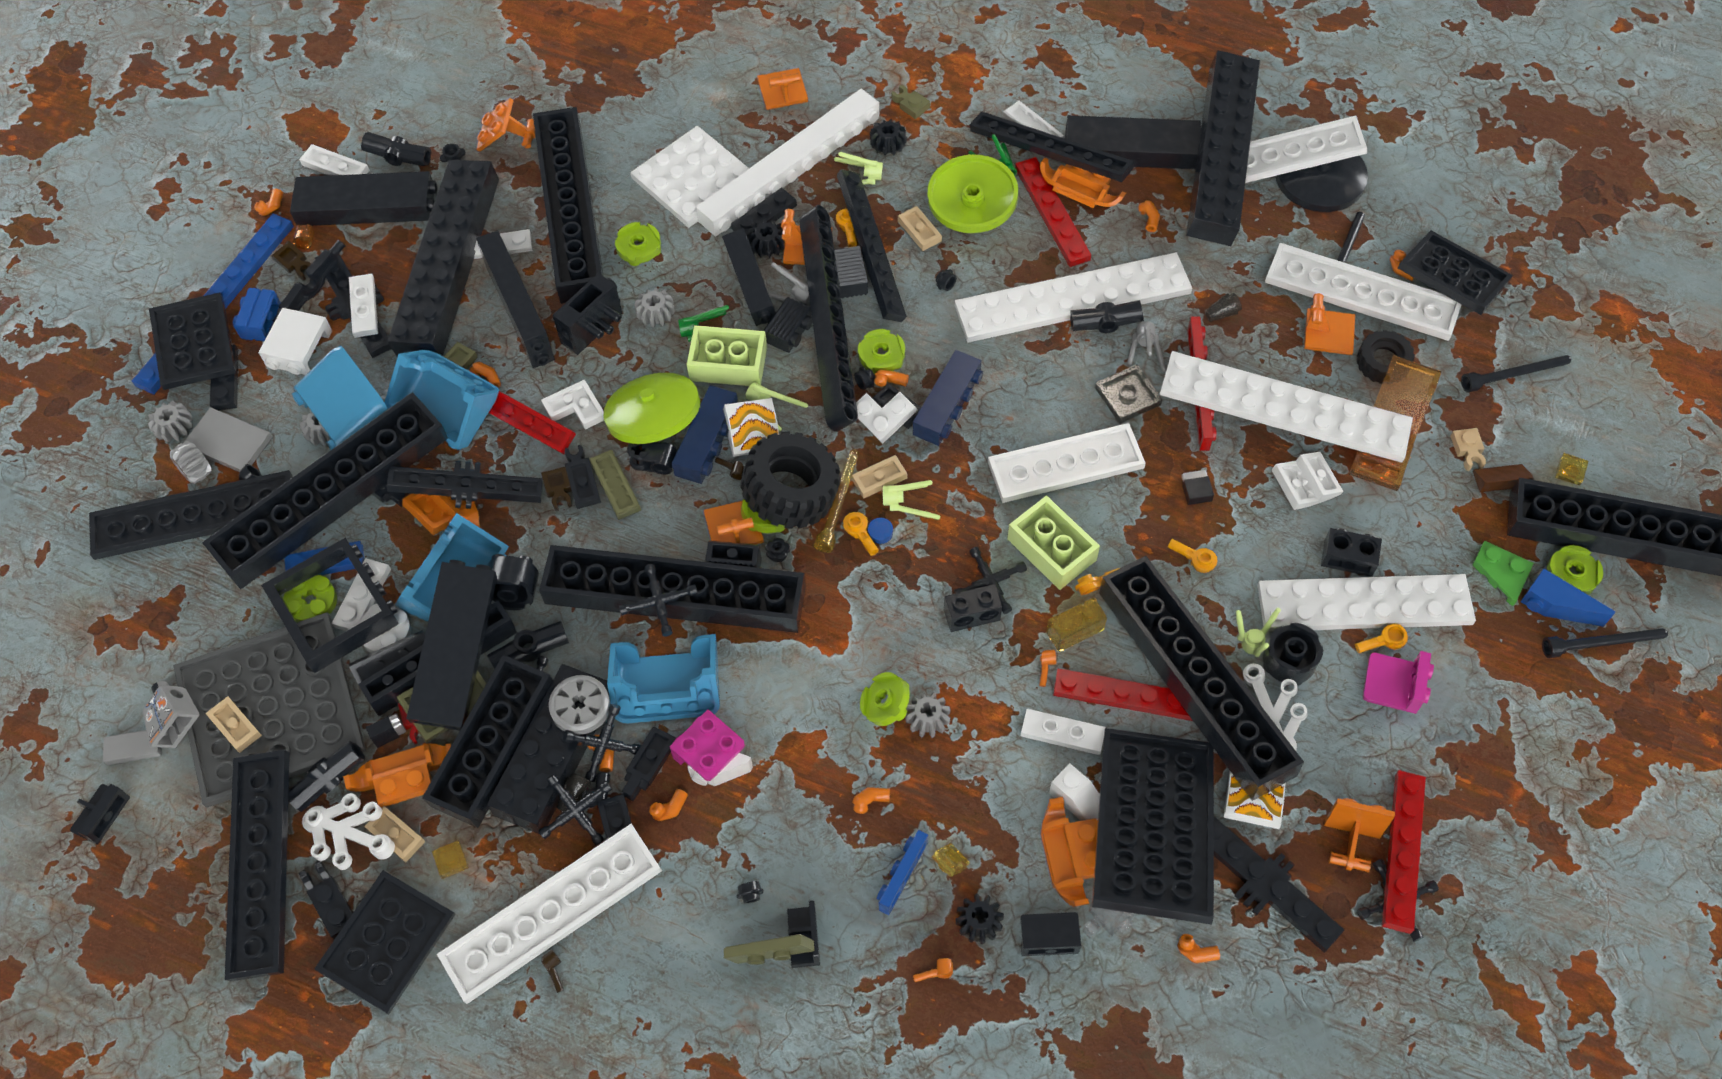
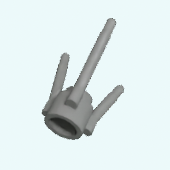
(799, 290)
(1146, 336)

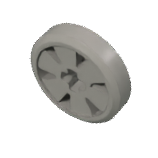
(579, 720)

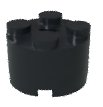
(515, 581)
(1293, 653)

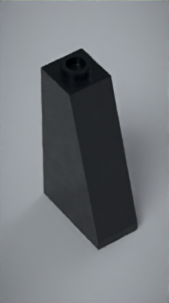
(749, 276)

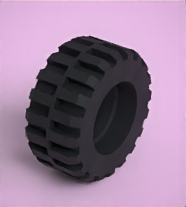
(782, 503)

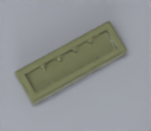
(615, 484)
(776, 948)

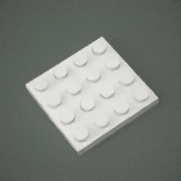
(688, 173)

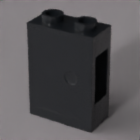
(588, 314)

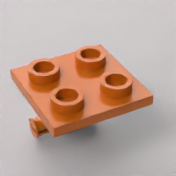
(782, 88)
(500, 121)
(793, 242)
(1328, 329)
(727, 525)
(1356, 819)

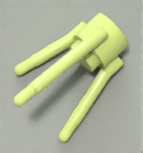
(872, 168)
(758, 392)
(895, 494)
(1254, 640)

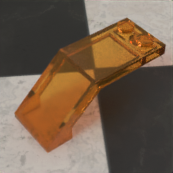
(1404, 391)

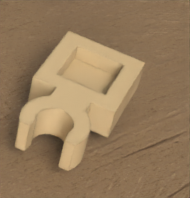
(1469, 444)

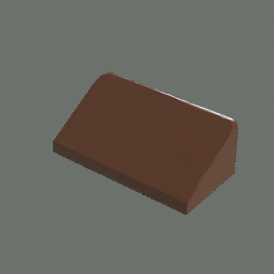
(1500, 477)

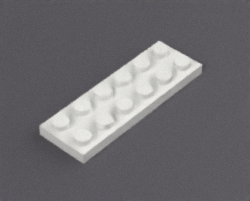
(1305, 148)
(1066, 462)

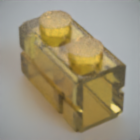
(1076, 624)

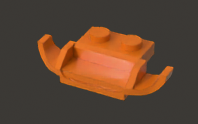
(1080, 185)
(437, 511)
(399, 774)
(1068, 852)

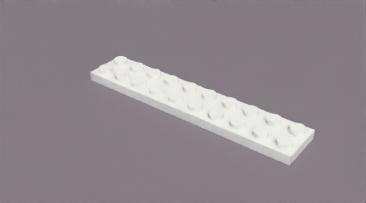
(1053, 299)
(1287, 406)

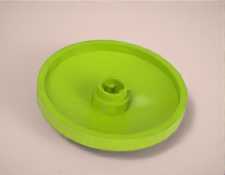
(972, 193)
(651, 408)

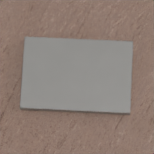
(228, 439)

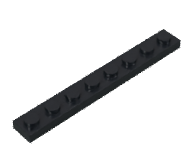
(1052, 146)
(871, 246)

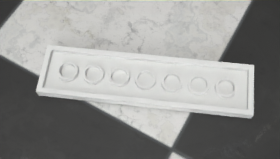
(1364, 291)
(1368, 602)
(548, 913)

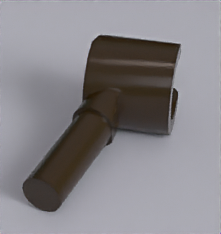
(736, 467)
(550, 961)

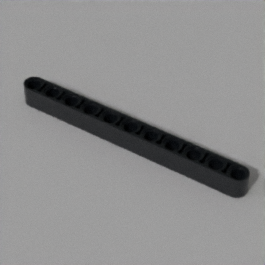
(828, 319)

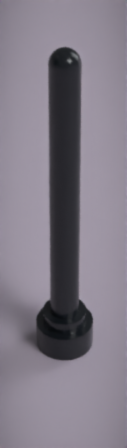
(1474, 381)
(1556, 646)

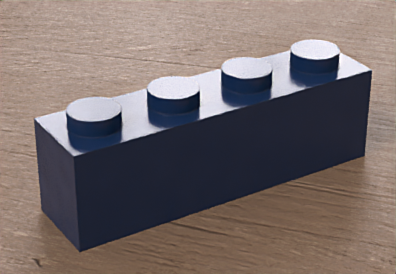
(947, 398)
(704, 436)

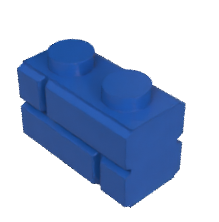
(256, 314)

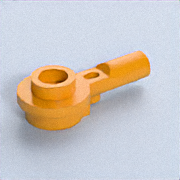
(844, 221)
(856, 525)
(1203, 559)
(1090, 584)
(1392, 636)

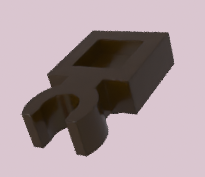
(291, 259)
(557, 486)

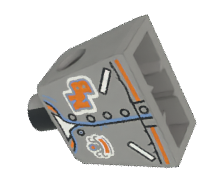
(168, 715)

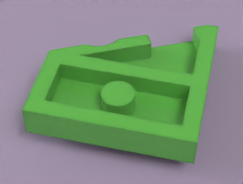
(1503, 570)

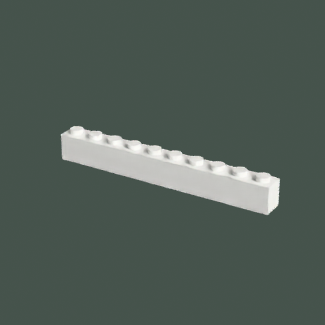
(788, 162)

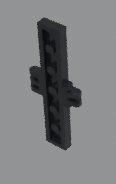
(341, 307)
(464, 484)
(1270, 884)

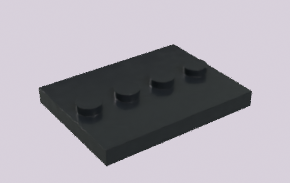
(1455, 272)
(192, 341)
(385, 942)

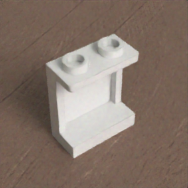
(293, 340)

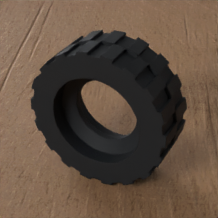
(1382, 340)

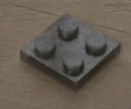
(1128, 393)

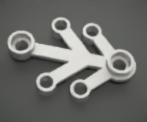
(1277, 712)
(344, 829)

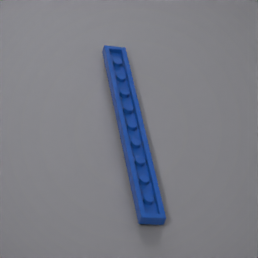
(230, 282)

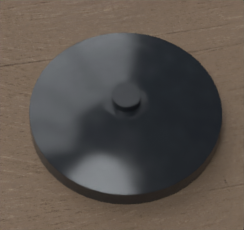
(1326, 186)

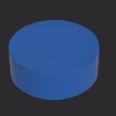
(880, 530)

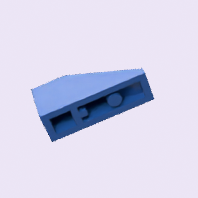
(1561, 600)

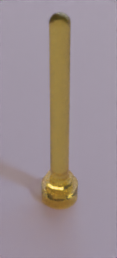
(825, 539)

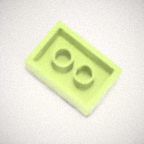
(727, 356)
(1053, 542)

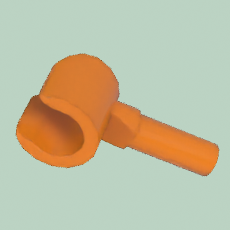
(1047, 658)
(943, 970)

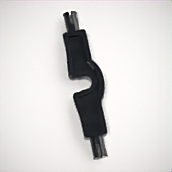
(317, 273)

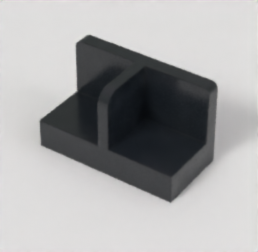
(99, 812)
(804, 922)
(1050, 934)

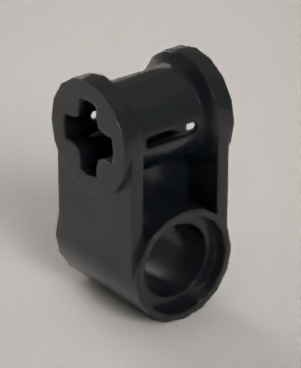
(653, 457)

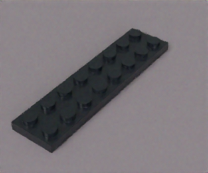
(176, 516)
(257, 866)

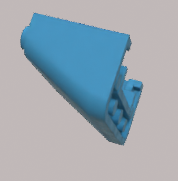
(447, 390)
(339, 396)
(459, 542)
(664, 684)

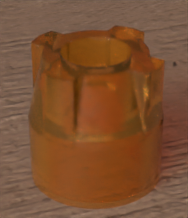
(303, 236)

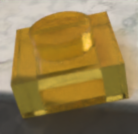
(1571, 469)
(450, 859)
(950, 860)

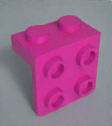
(1398, 681)
(707, 746)

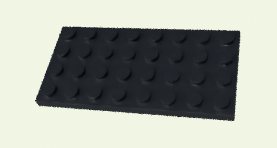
(1155, 827)

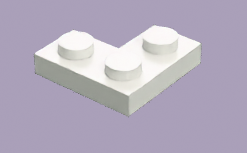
(576, 399)
(886, 420)

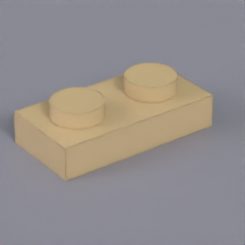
(919, 228)
(878, 475)
(233, 724)
(404, 838)

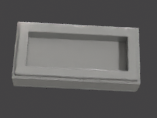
(128, 748)

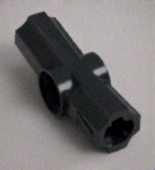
(396, 150)
(1106, 316)
(542, 639)
(325, 775)

